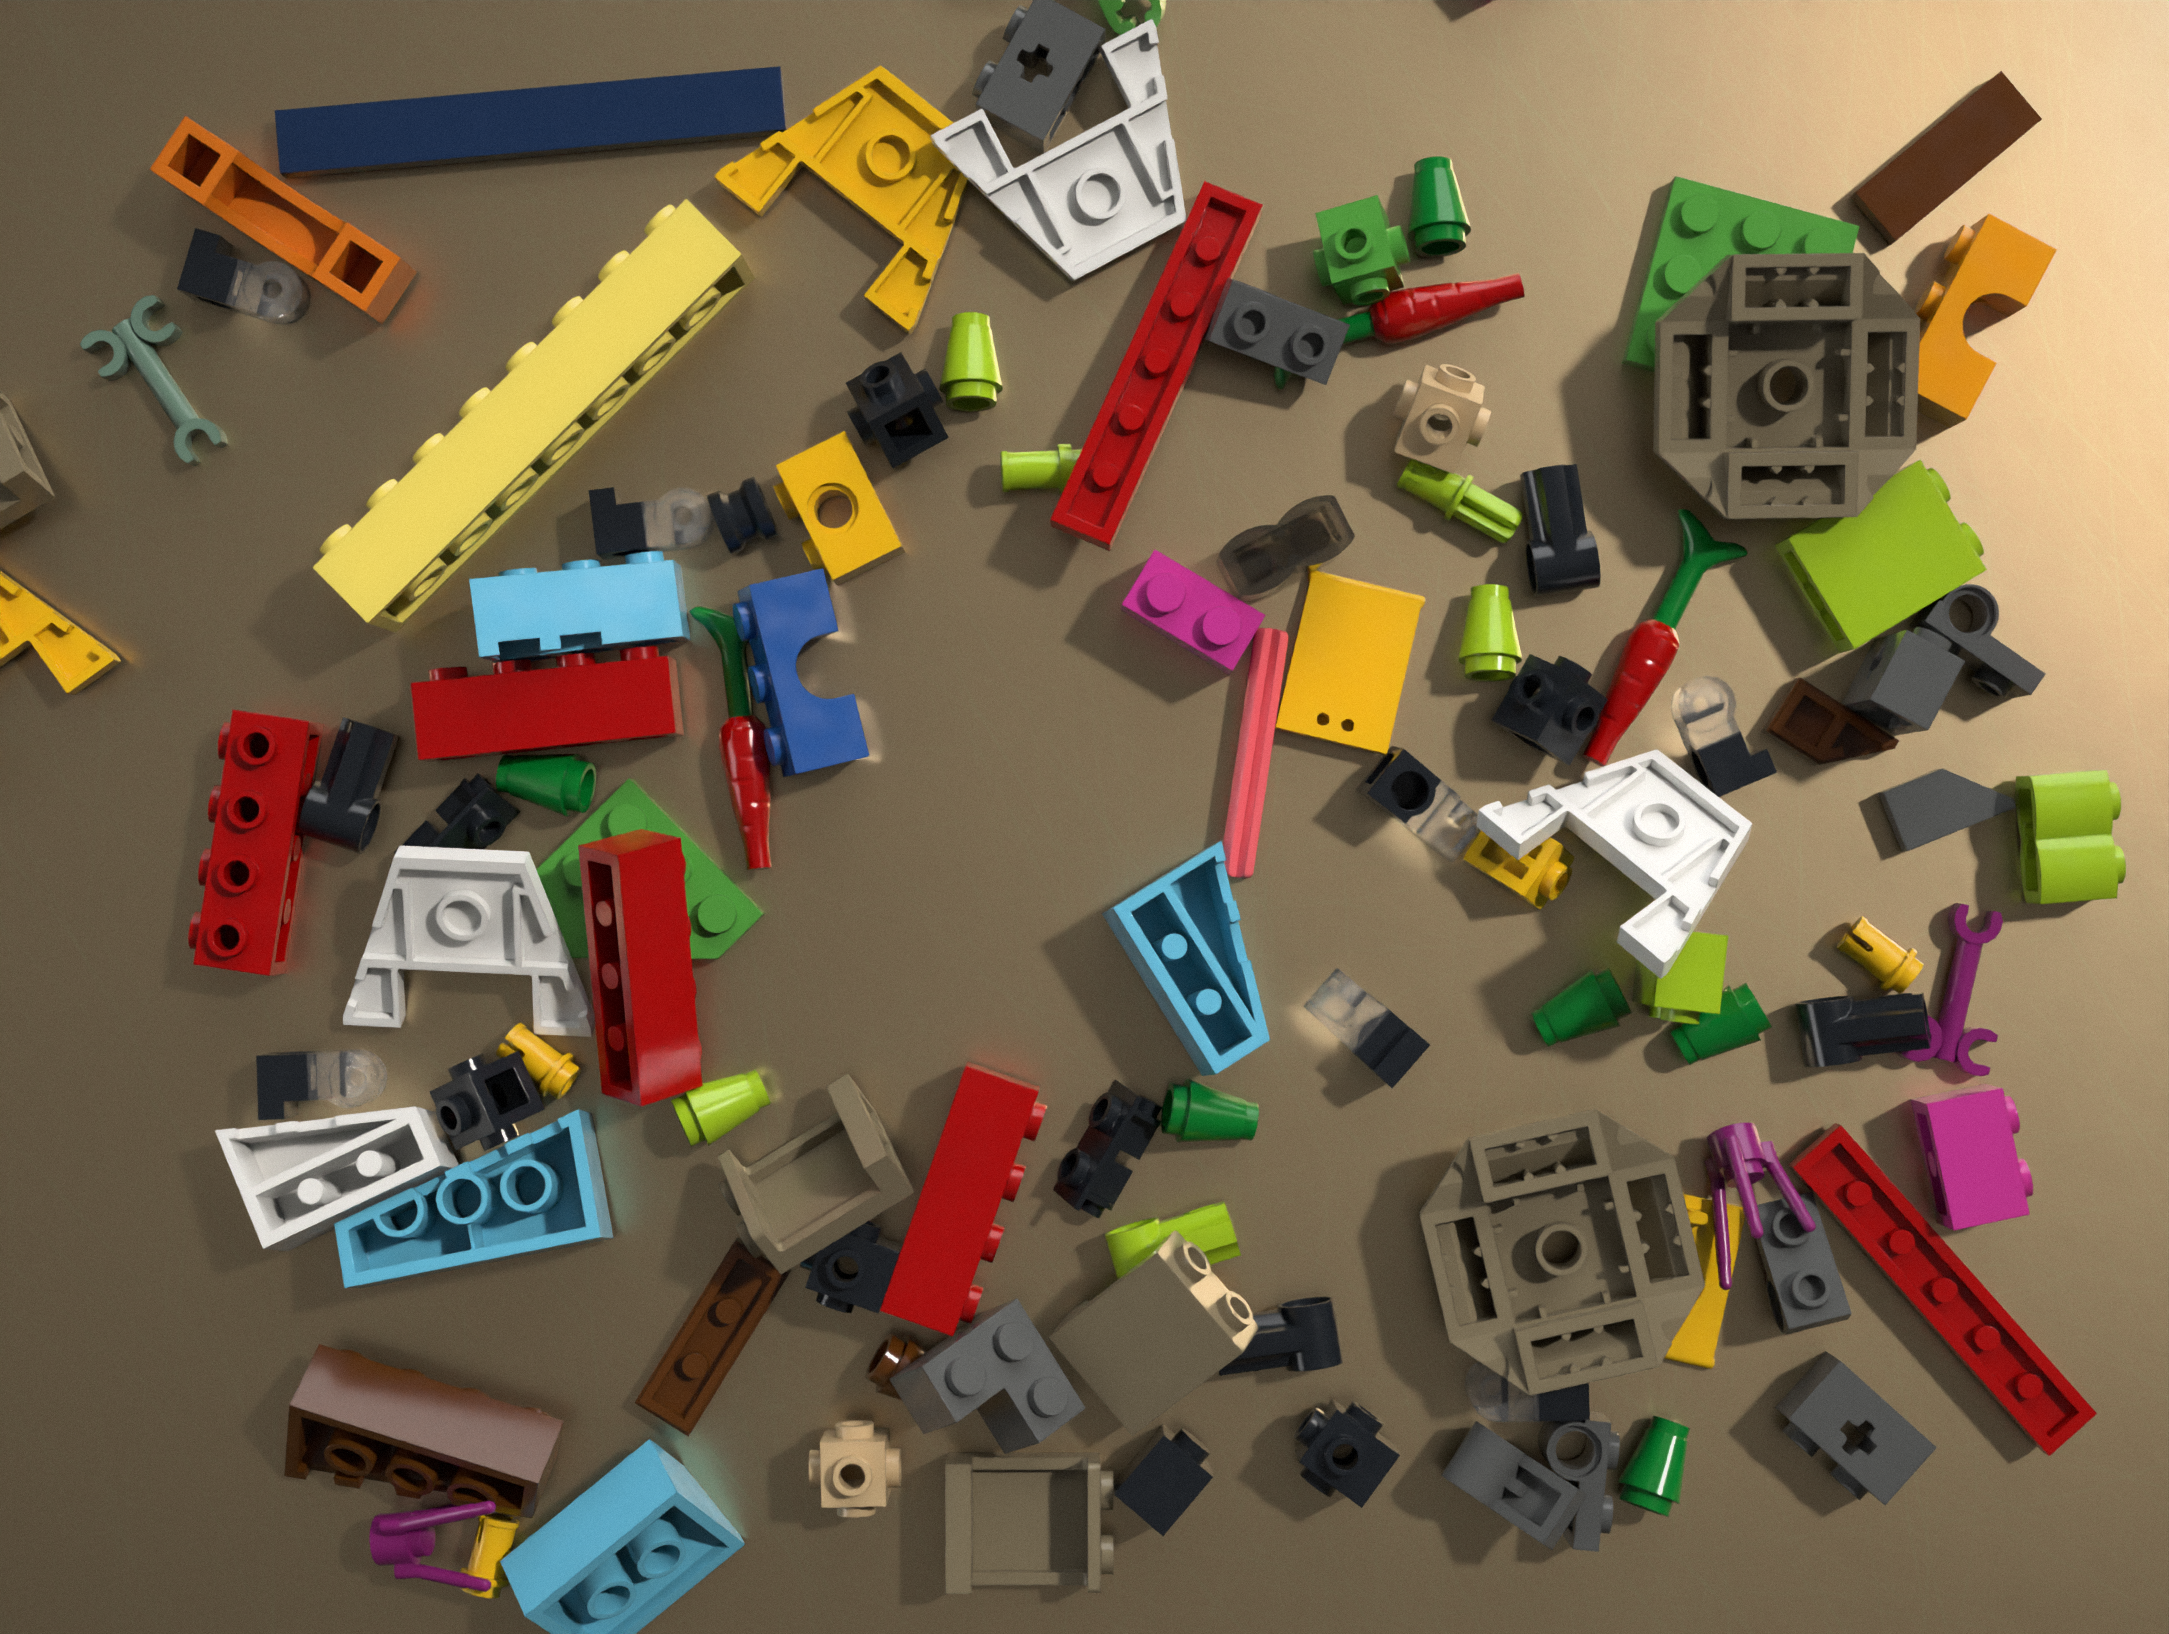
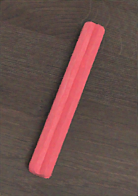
(1254, 751)

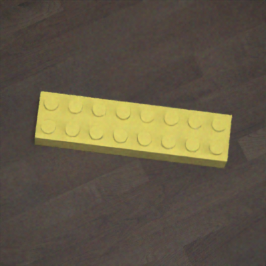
(534, 418)

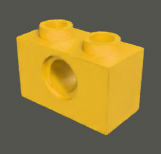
(836, 471)

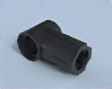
(1560, 548)
(345, 803)
(1846, 1029)
(1294, 1336)

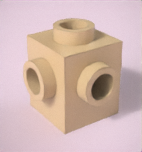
(1440, 416)
(861, 1445)

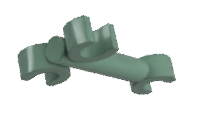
(132, 344)

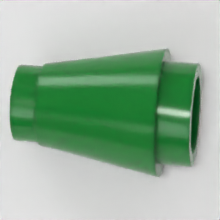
(1437, 210)
(549, 780)
(1582, 1008)
(1736, 1026)
(1206, 1114)
(1656, 1468)

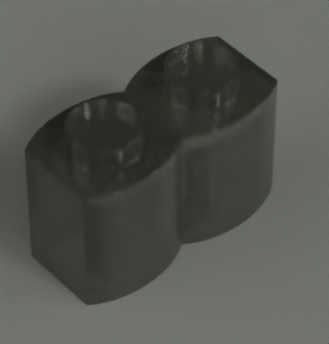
(1301, 542)

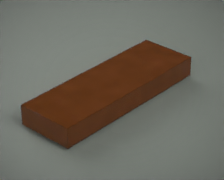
(1946, 158)
(711, 1338)

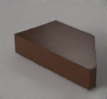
(1822, 727)

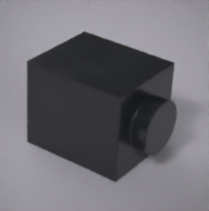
(1164, 1477)

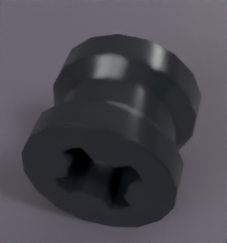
(742, 515)

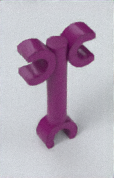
(1947, 1036)

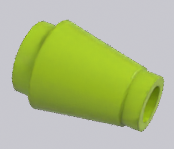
(970, 364)
(1490, 636)
(719, 1106)

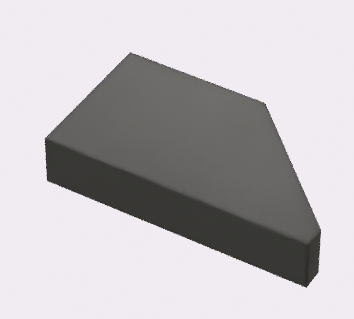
(1938, 806)

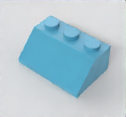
(621, 1549)

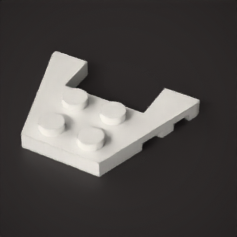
(1097, 189)
(1652, 827)
(467, 916)

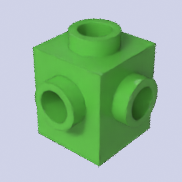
(1360, 252)

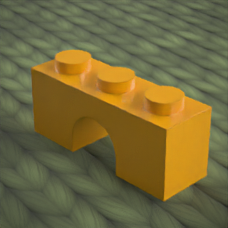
(1988, 267)

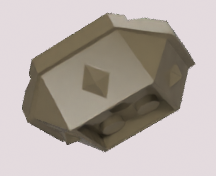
(1852, 399)
(1577, 1319)

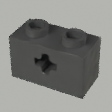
(1038, 108)
(1904, 681)
(1888, 1444)

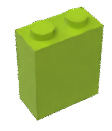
(1886, 561)

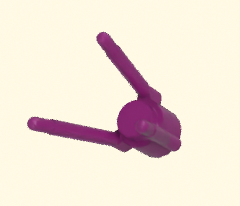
(1740, 1160)
(409, 1535)

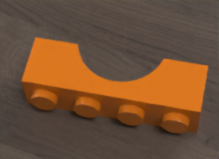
(283, 220)

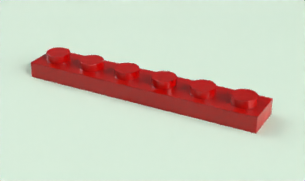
(1156, 366)
(1942, 1289)

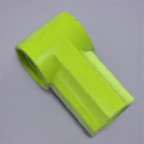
(1205, 1227)

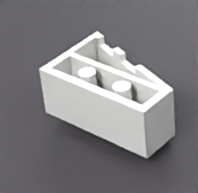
(323, 1170)

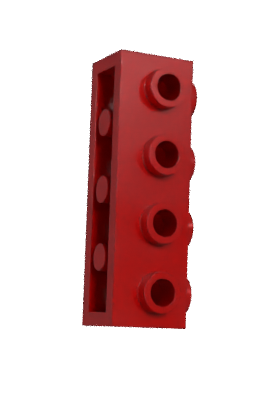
(546, 707)
(256, 843)
(641, 966)
(961, 1198)

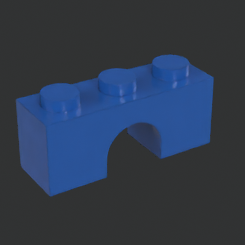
(778, 622)

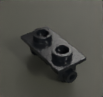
(473, 817)
(1117, 1122)

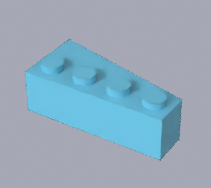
(503, 1206)

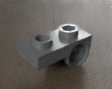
(1276, 331)
(1996, 666)
(1799, 1269)
(1586, 1474)
(1514, 1485)

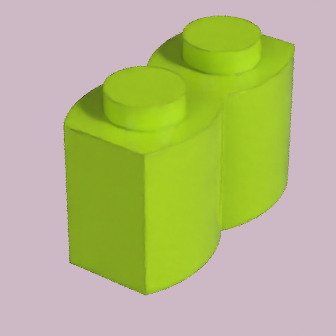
(2068, 836)

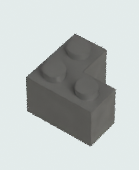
(999, 1370)

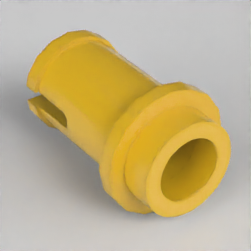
(1883, 958)
(545, 1065)
(490, 1546)

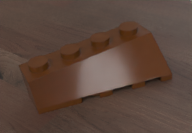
(417, 1435)

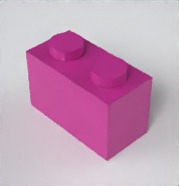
(1192, 612)
(1972, 1156)

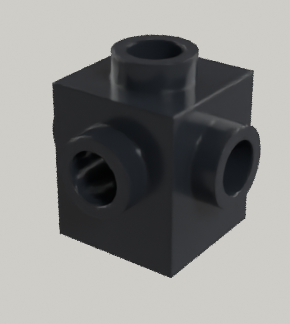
(896, 409)
(1551, 707)
(486, 1100)
(861, 1288)
(1359, 1468)

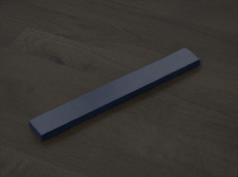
(530, 122)

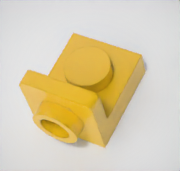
(1535, 877)

